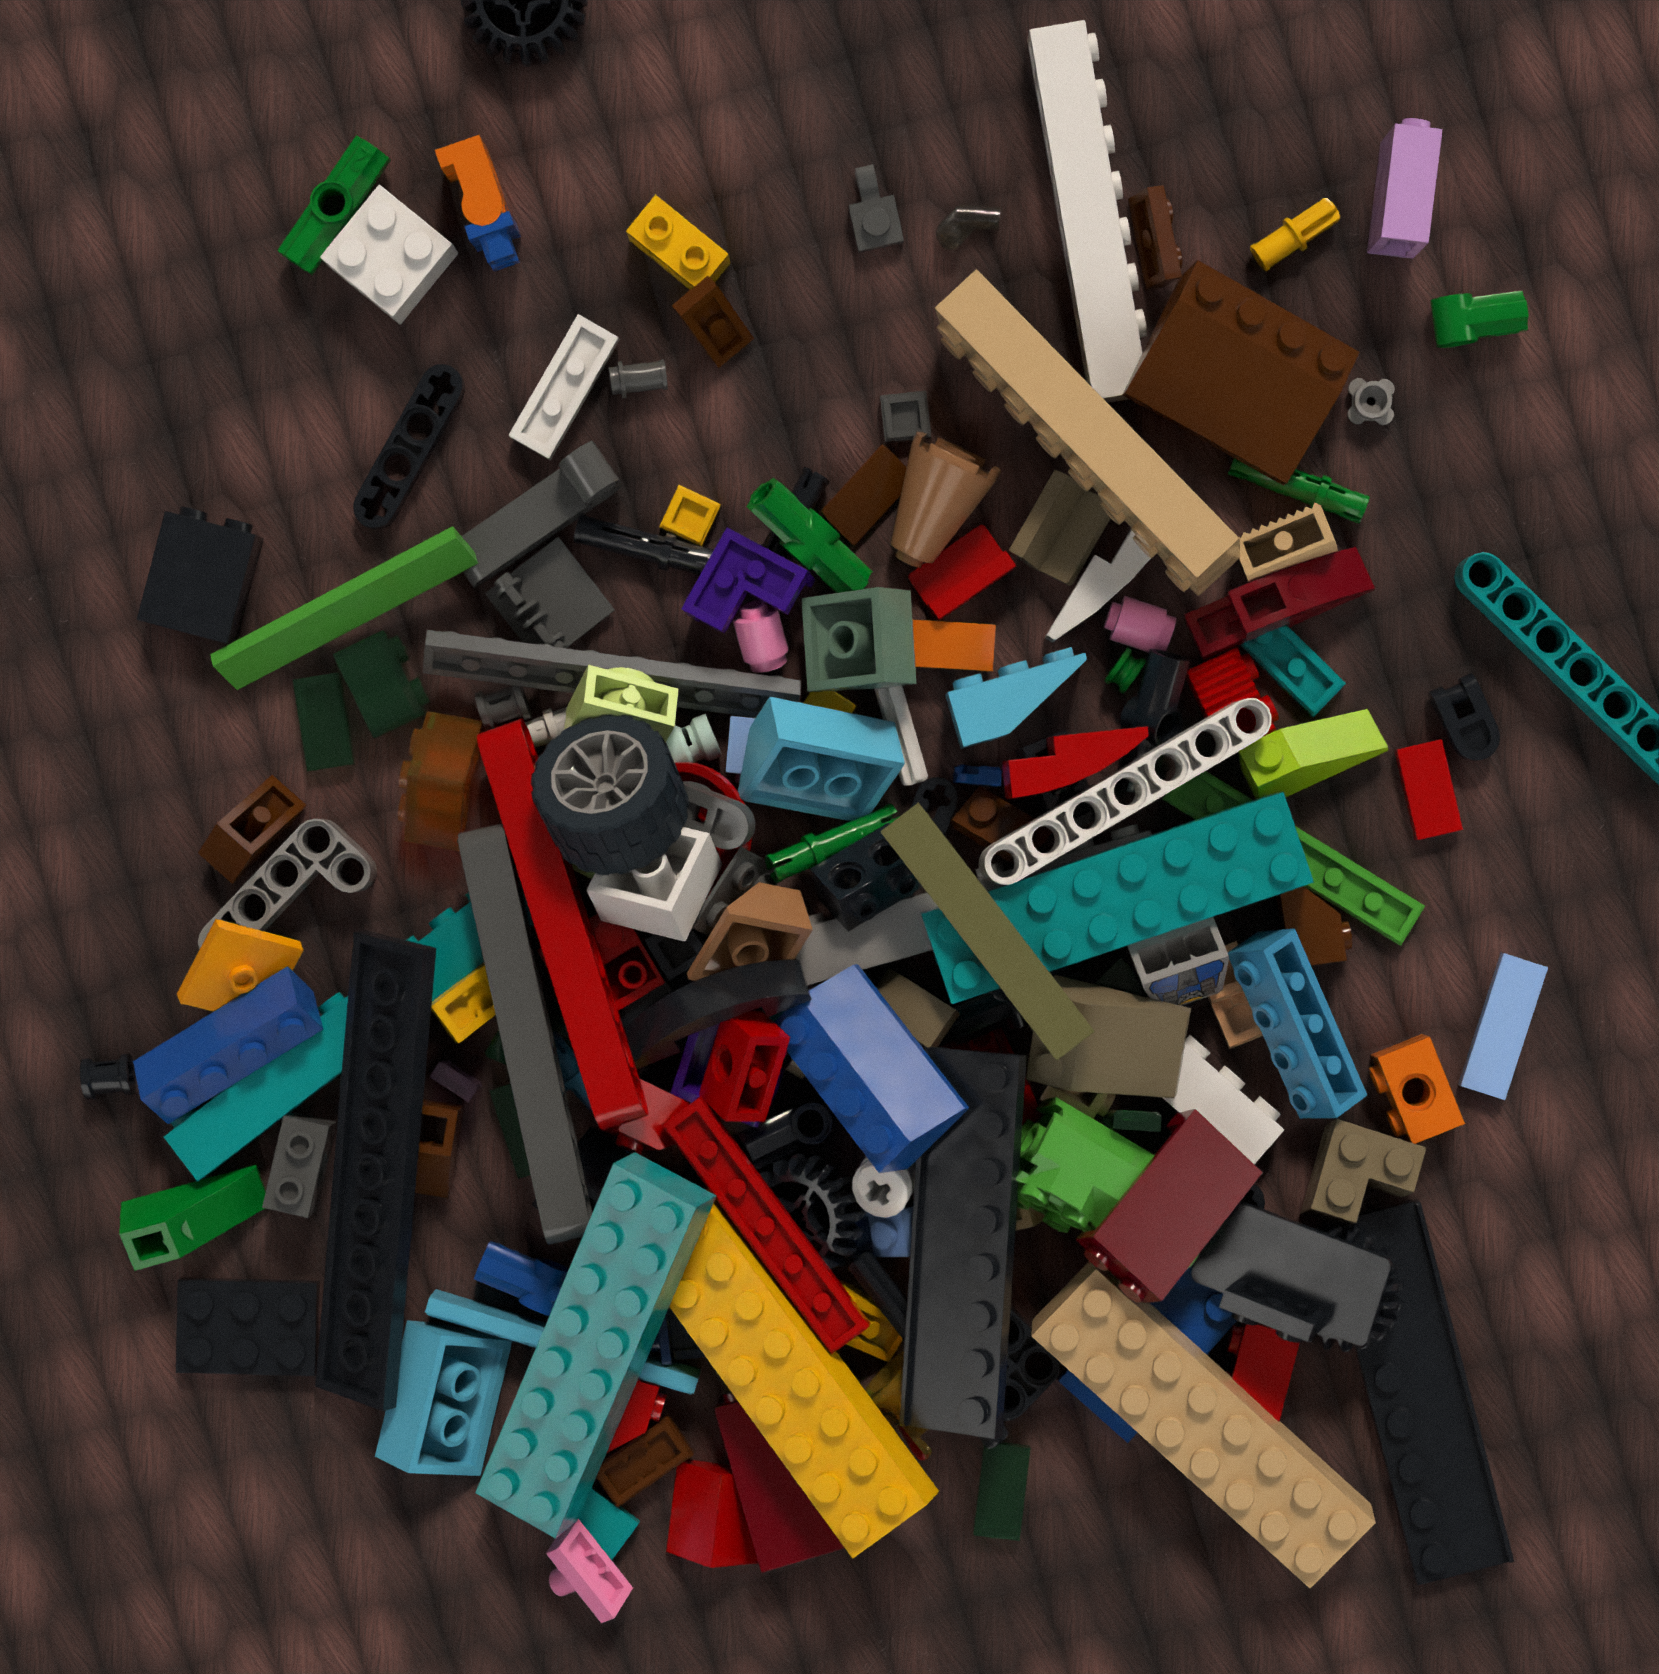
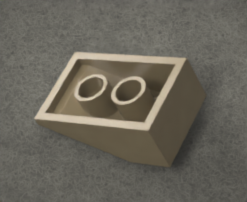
(1130, 1053)

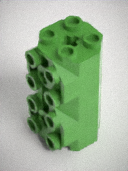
(1074, 1167)

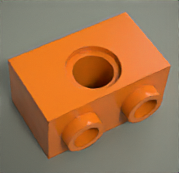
(1437, 1107)

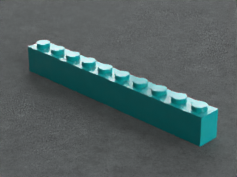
(261, 1099)

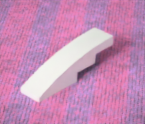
(1098, 585)

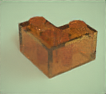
(439, 780)

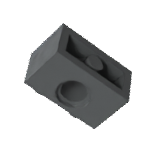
(299, 1164)

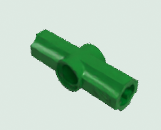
(350, 178)
(808, 537)

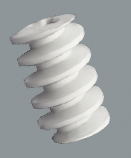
(883, 1192)

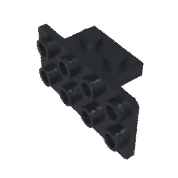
(1293, 1277)

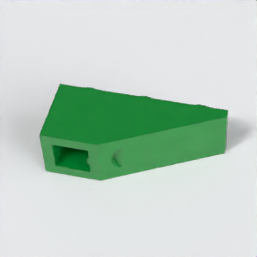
(188, 1216)

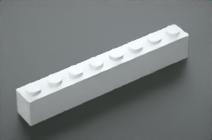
(1087, 204)

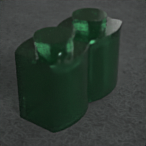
(381, 683)

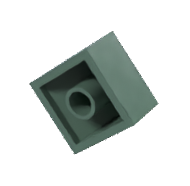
(859, 640)

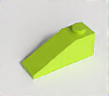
(1310, 753)

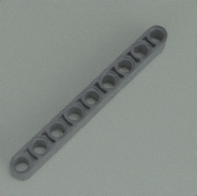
(526, 1033)

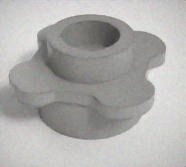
(1380, 411)

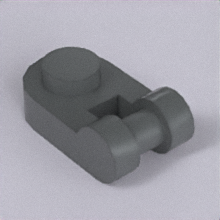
(727, 820)

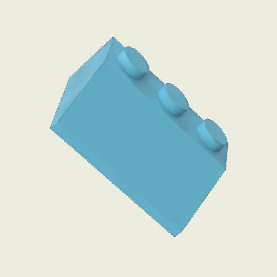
(819, 760)
(444, 1399)

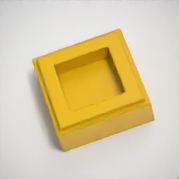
(690, 516)

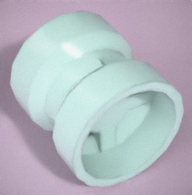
(702, 738)

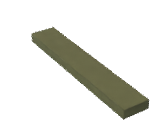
(987, 931)

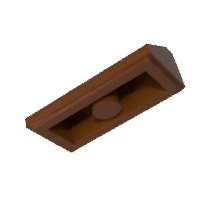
(866, 495)

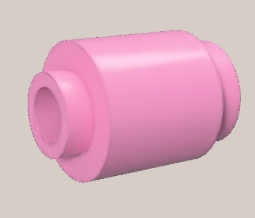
(1140, 624)
(760, 636)

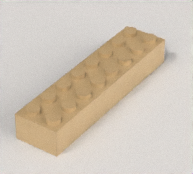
(1087, 433)
(1204, 1423)

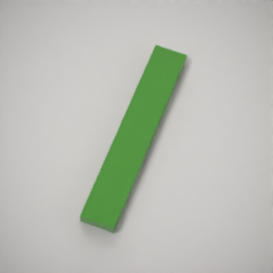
(344, 608)
(1334, 875)

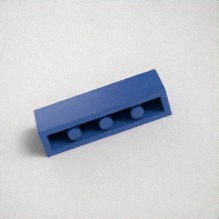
(227, 1045)

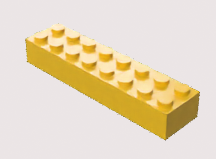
(797, 1390)

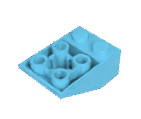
(999, 705)

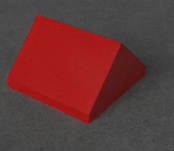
(708, 1517)

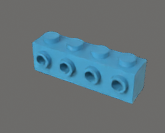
(1297, 1024)

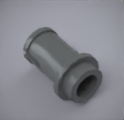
(637, 377)

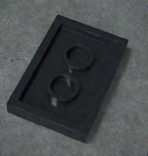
(247, 1326)

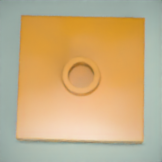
(233, 964)

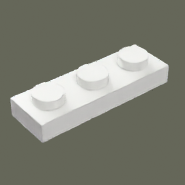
(564, 387)

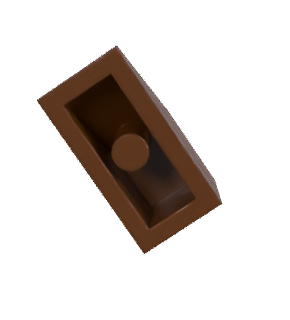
(251, 829)
(1317, 925)

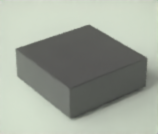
(904, 416)

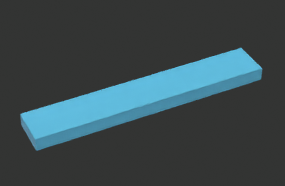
(529, 1330)

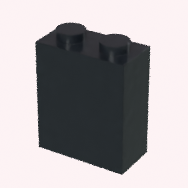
(200, 575)

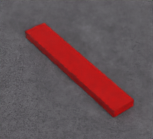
(766, 1225)

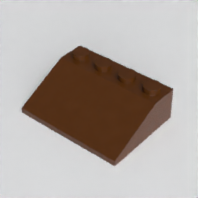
(1240, 372)

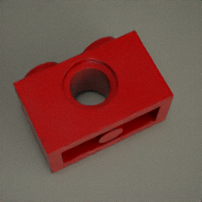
(744, 1067)

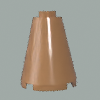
(937, 497)

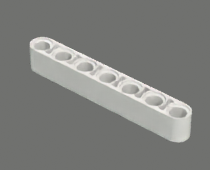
(1147, 787)

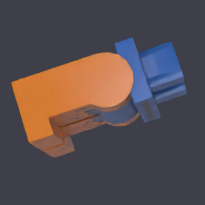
(483, 200)

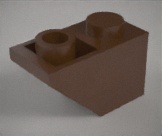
(438, 1147)

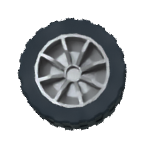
(610, 794)

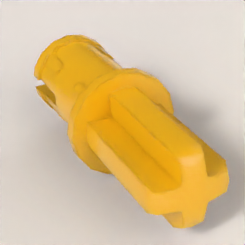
(1295, 233)

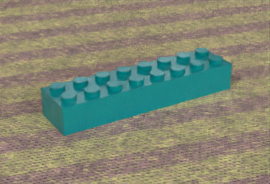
(1136, 891)
(595, 1343)

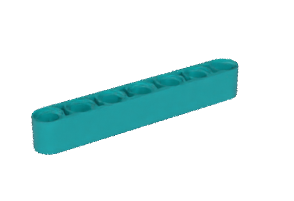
(1557, 663)

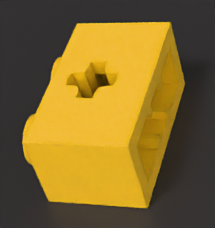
(677, 244)

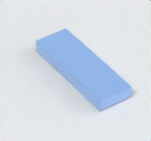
(1502, 1026)

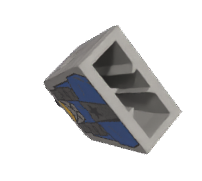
(1182, 963)

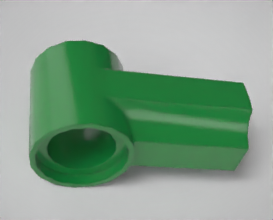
(1464, 318)

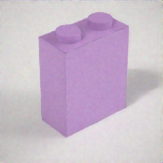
(1405, 189)

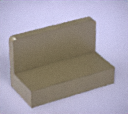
(1061, 529)

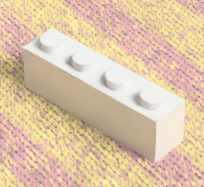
(1219, 1099)

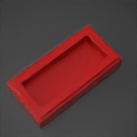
(1428, 789)

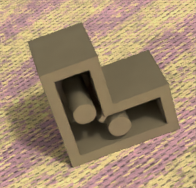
(1350, 1162)

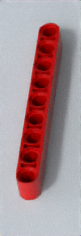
(563, 932)

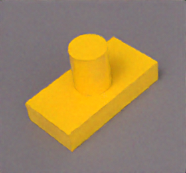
(465, 1005)

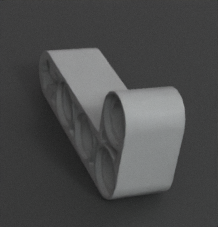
(308, 864)

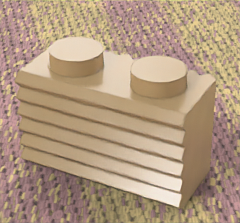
(1286, 543)

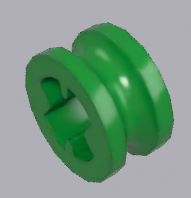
(1125, 670)

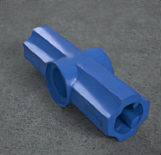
(529, 1279)

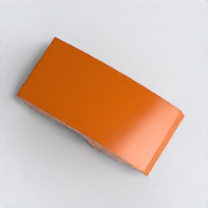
(954, 645)

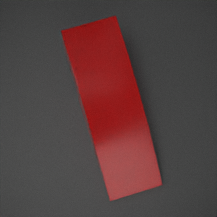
(1068, 760)

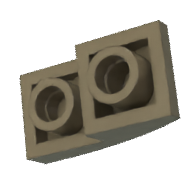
(919, 1010)

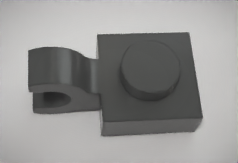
(874, 218)

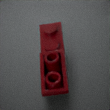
(1279, 600)

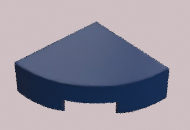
(978, 776)

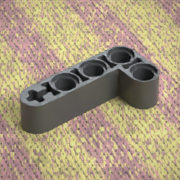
(541, 512)

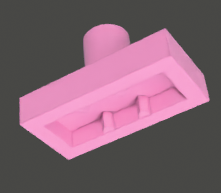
(588, 1571)

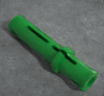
(1309, 490)
(818, 848)

